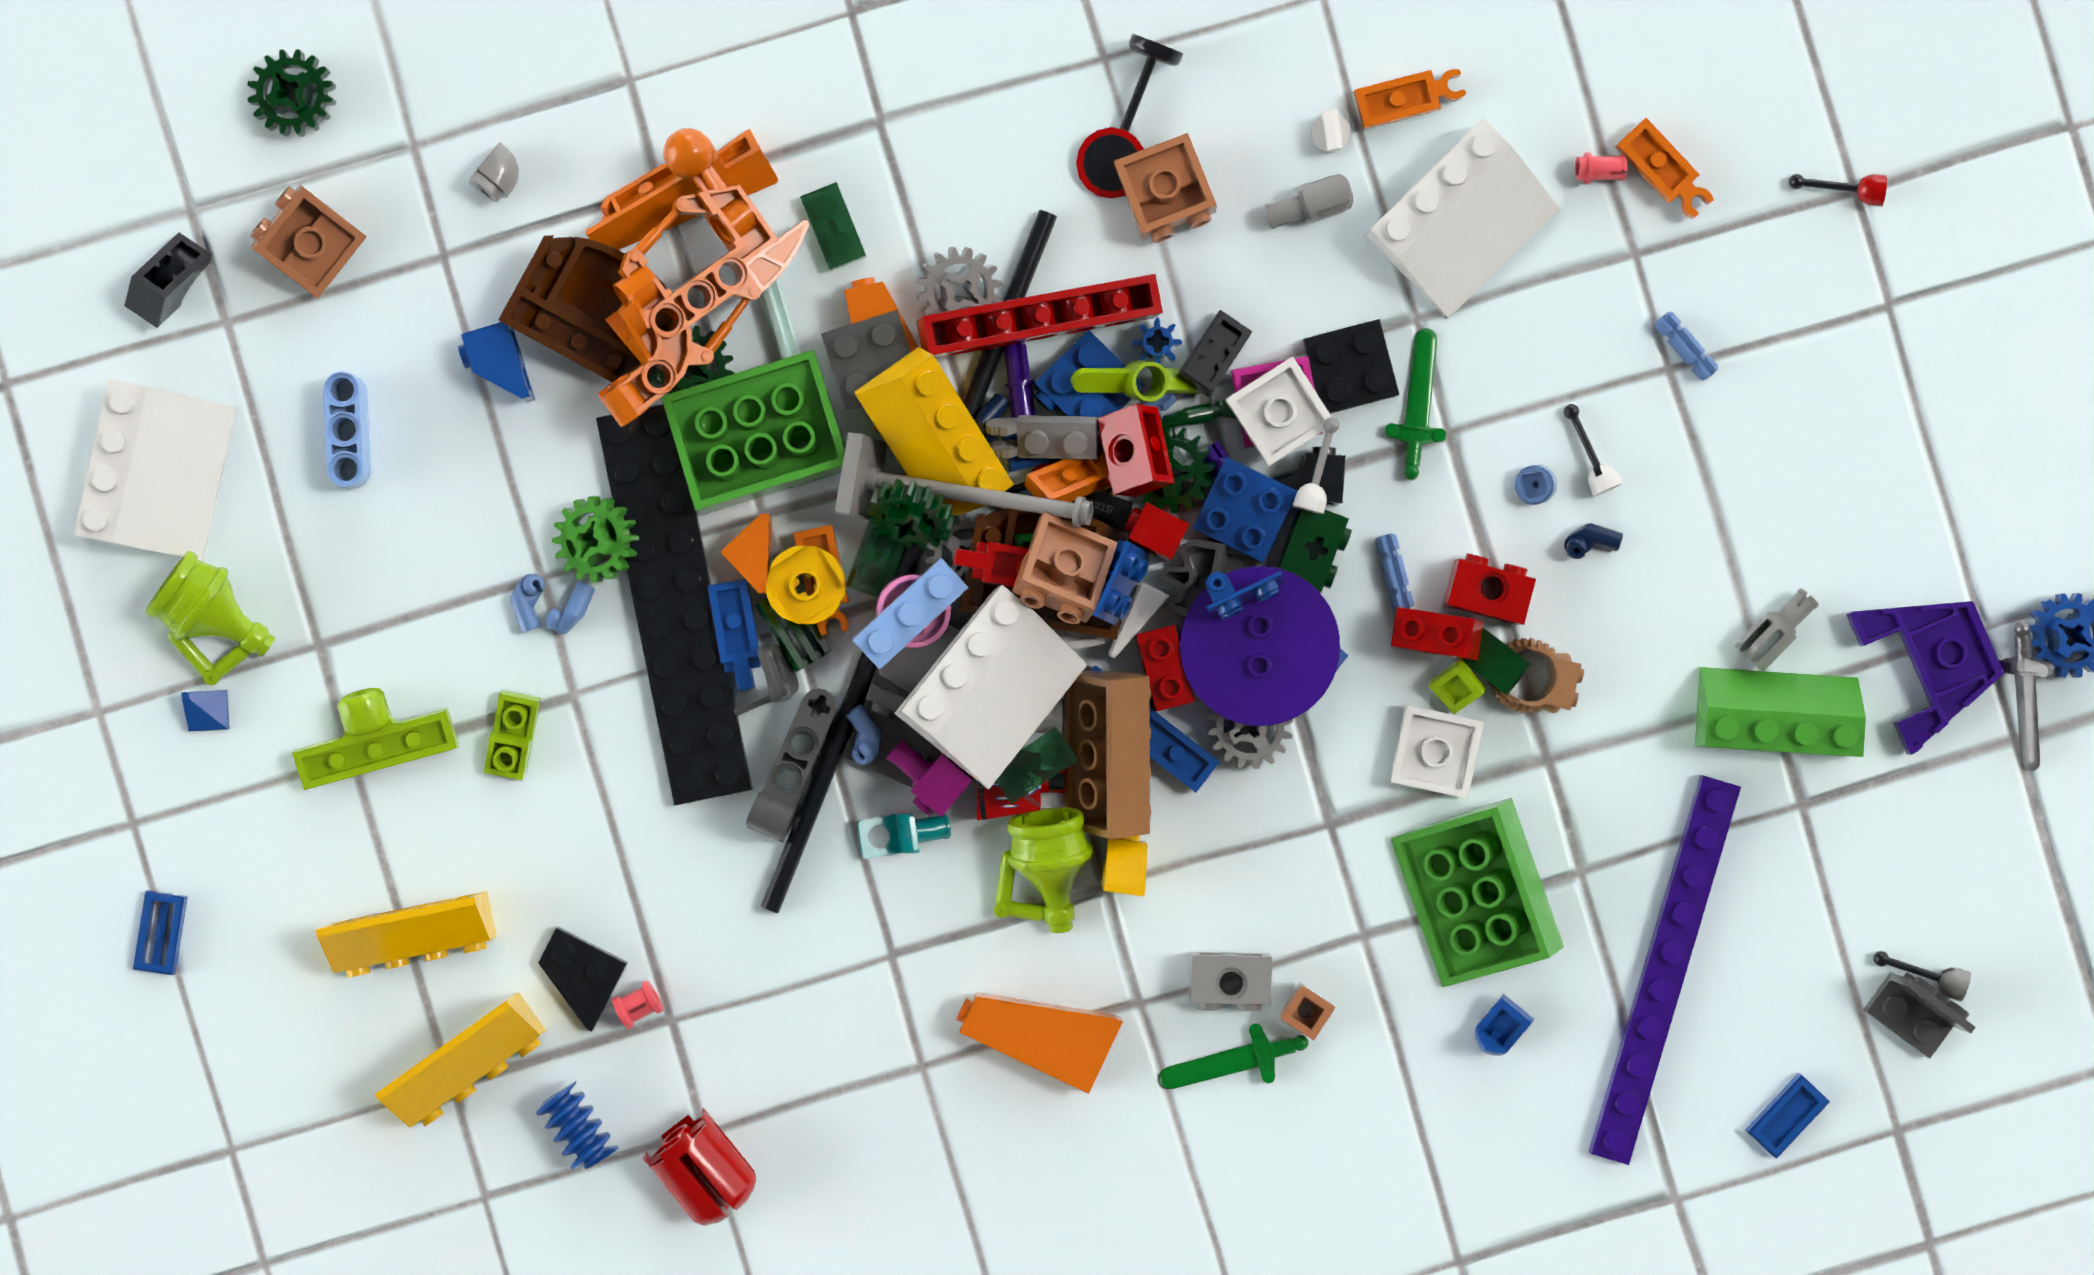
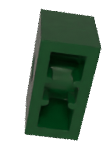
(1307, 528)

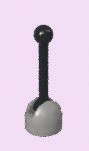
(1951, 982)

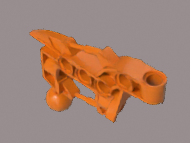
(752, 254)

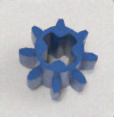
(1165, 335)

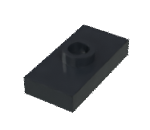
(1214, 353)

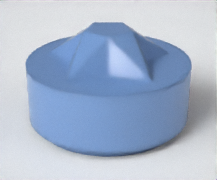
(1535, 484)

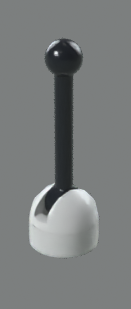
(1602, 476)

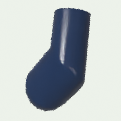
(992, 409)
(1590, 536)

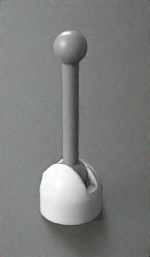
(1312, 496)

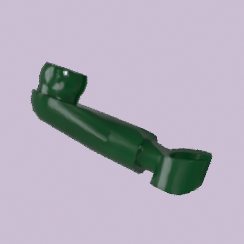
(1197, 415)

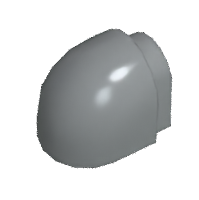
(496, 174)

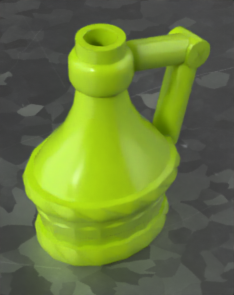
(201, 603)
(1049, 853)

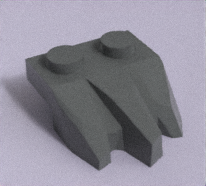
(1200, 561)

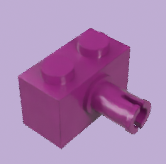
(934, 783)

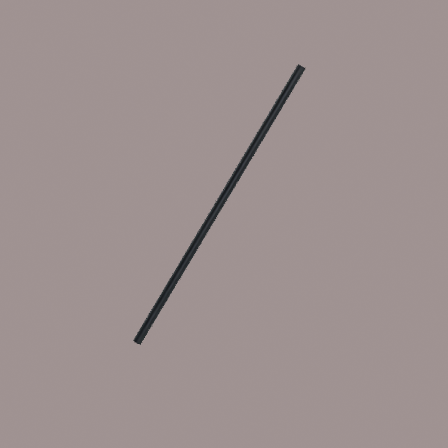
(908, 564)

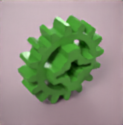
(609, 530)

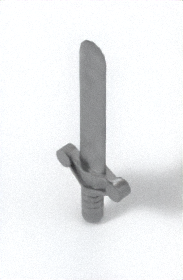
(2025, 669)

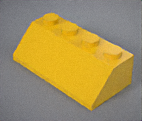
(931, 427)
(408, 933)
(462, 1061)

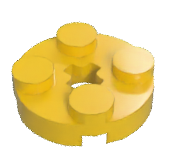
(783, 580)

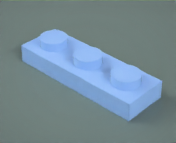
(910, 613)

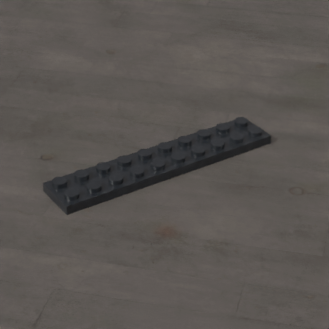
(674, 610)

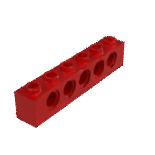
(1040, 316)

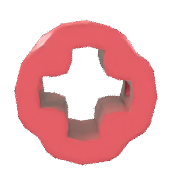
(637, 1004)

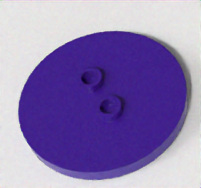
(1266, 659)

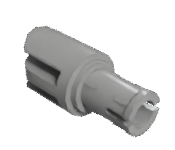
(1315, 201)
(1775, 627)

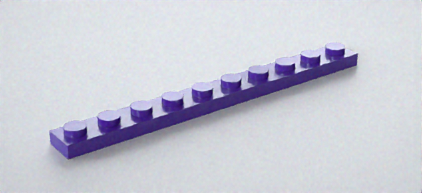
(1664, 969)

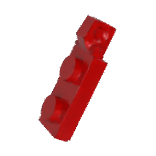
(992, 562)

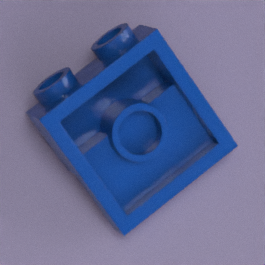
(1055, 385)

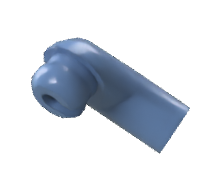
(524, 599)
(574, 611)
(867, 736)

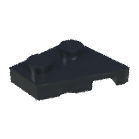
(581, 974)

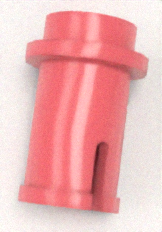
(1600, 168)

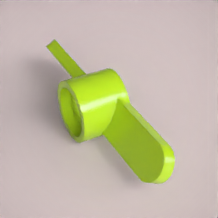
(1124, 381)

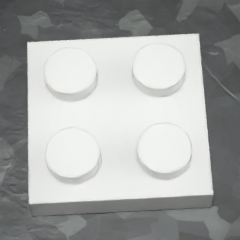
(1279, 411)
(1436, 751)

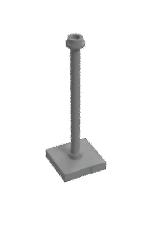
(863, 473)

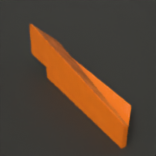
(649, 199)

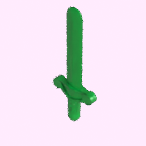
(1416, 427)
(1258, 1054)

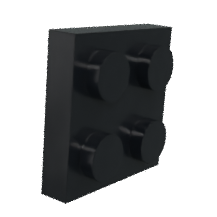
(1351, 366)

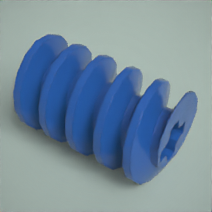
(576, 1128)

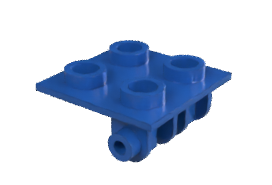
(1245, 509)
(1129, 567)
(1228, 602)

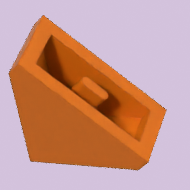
(752, 552)

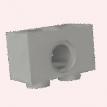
(1209, 967)

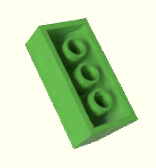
(1780, 712)

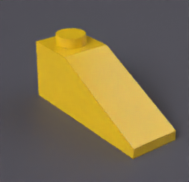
(1125, 866)

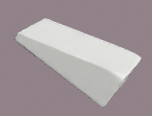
(1143, 606)

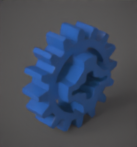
(2053, 626)

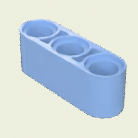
(335, 414)

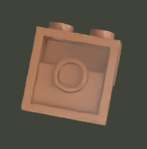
(1166, 188)
(306, 239)
(1064, 569)

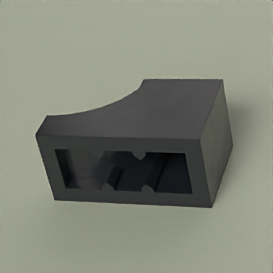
(165, 279)
(1332, 477)

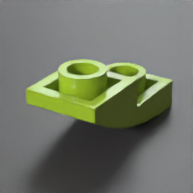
(512, 735)

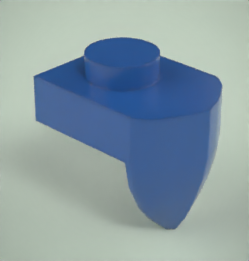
(1501, 1027)

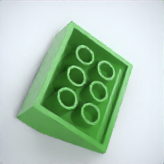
(755, 432)
(1477, 893)

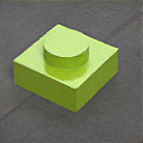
(1457, 686)

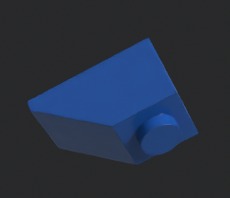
(496, 356)

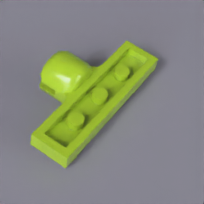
(373, 740)

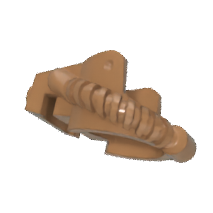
(1562, 680)

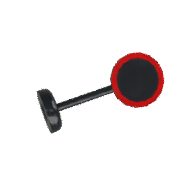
(1106, 145)

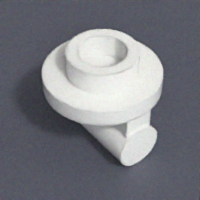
(1330, 131)

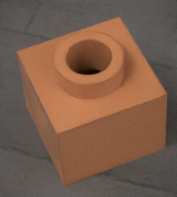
(1311, 1024)

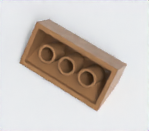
(1111, 739)

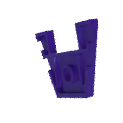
(1947, 653)

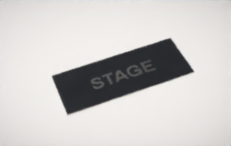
(1110, 509)

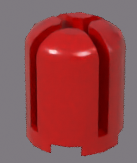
(702, 1169)

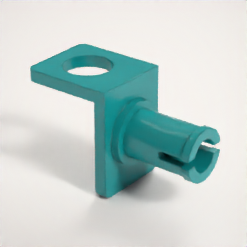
(904, 833)

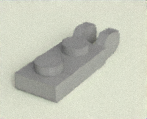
(1046, 437)

